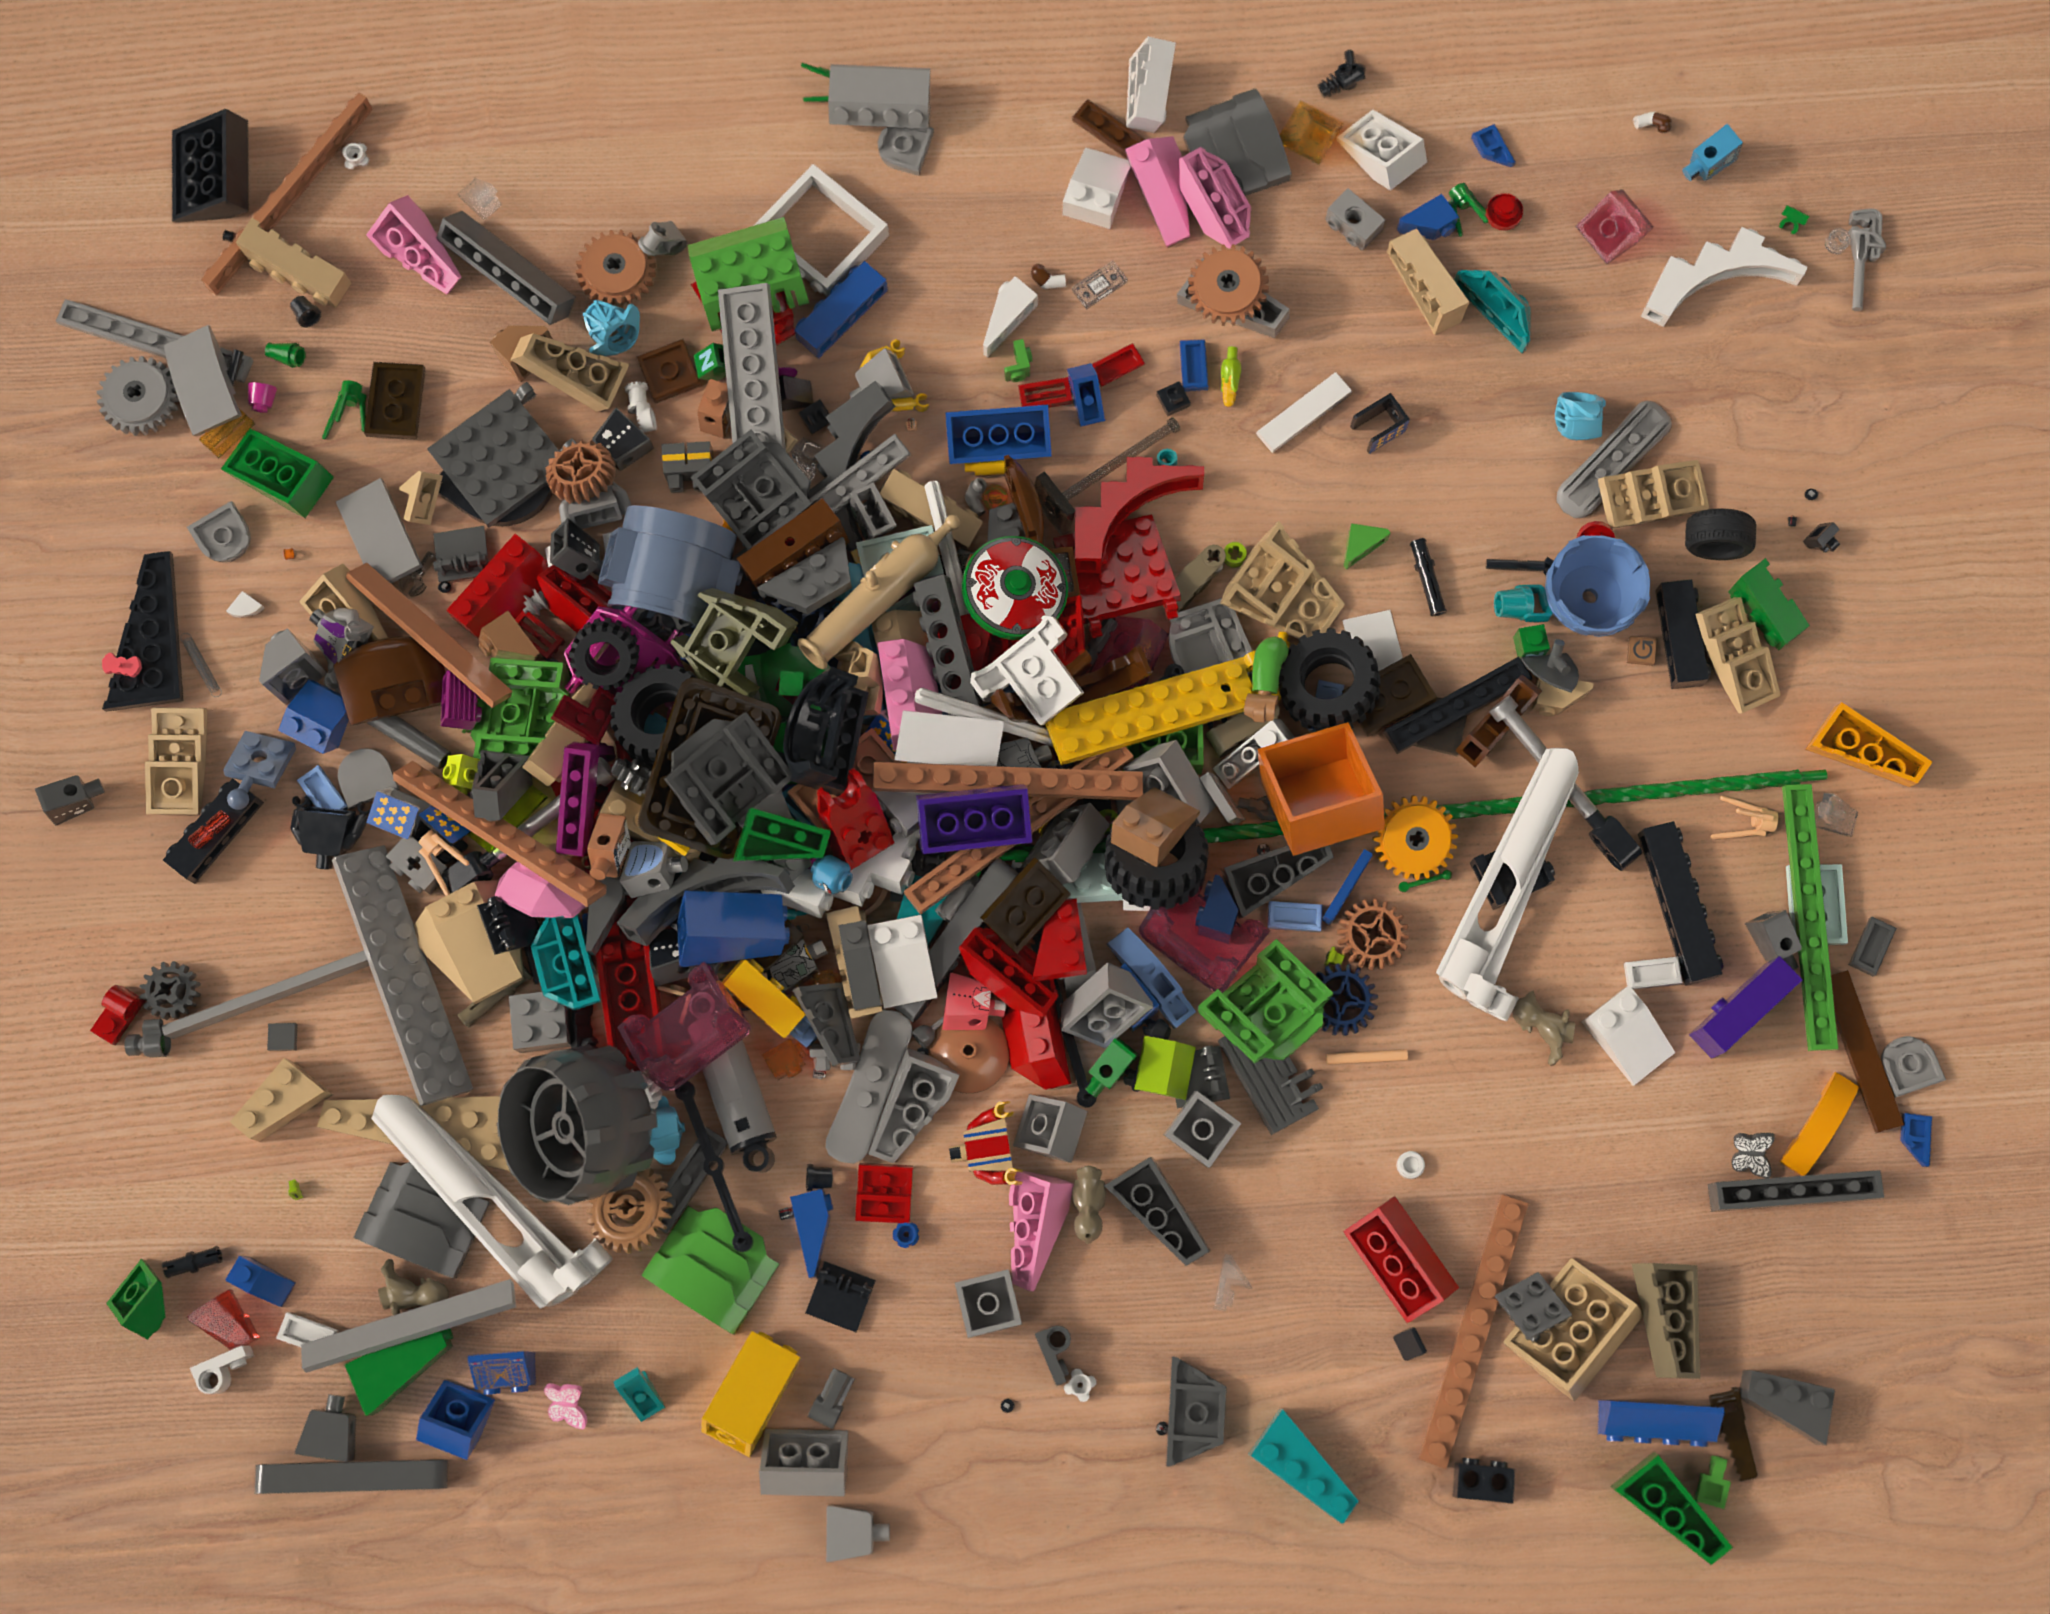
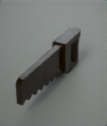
(1736, 1433)

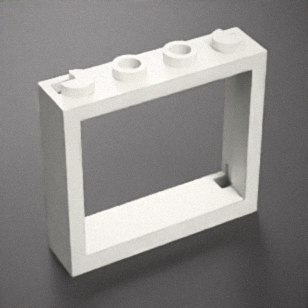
(876, 226)

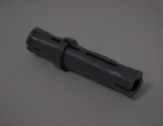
(1425, 567)

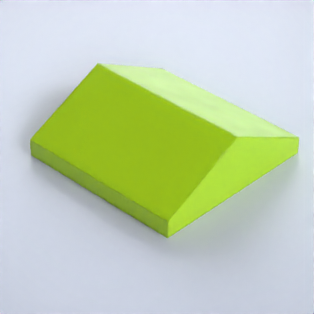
(1165, 1067)

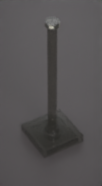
(1056, 504)

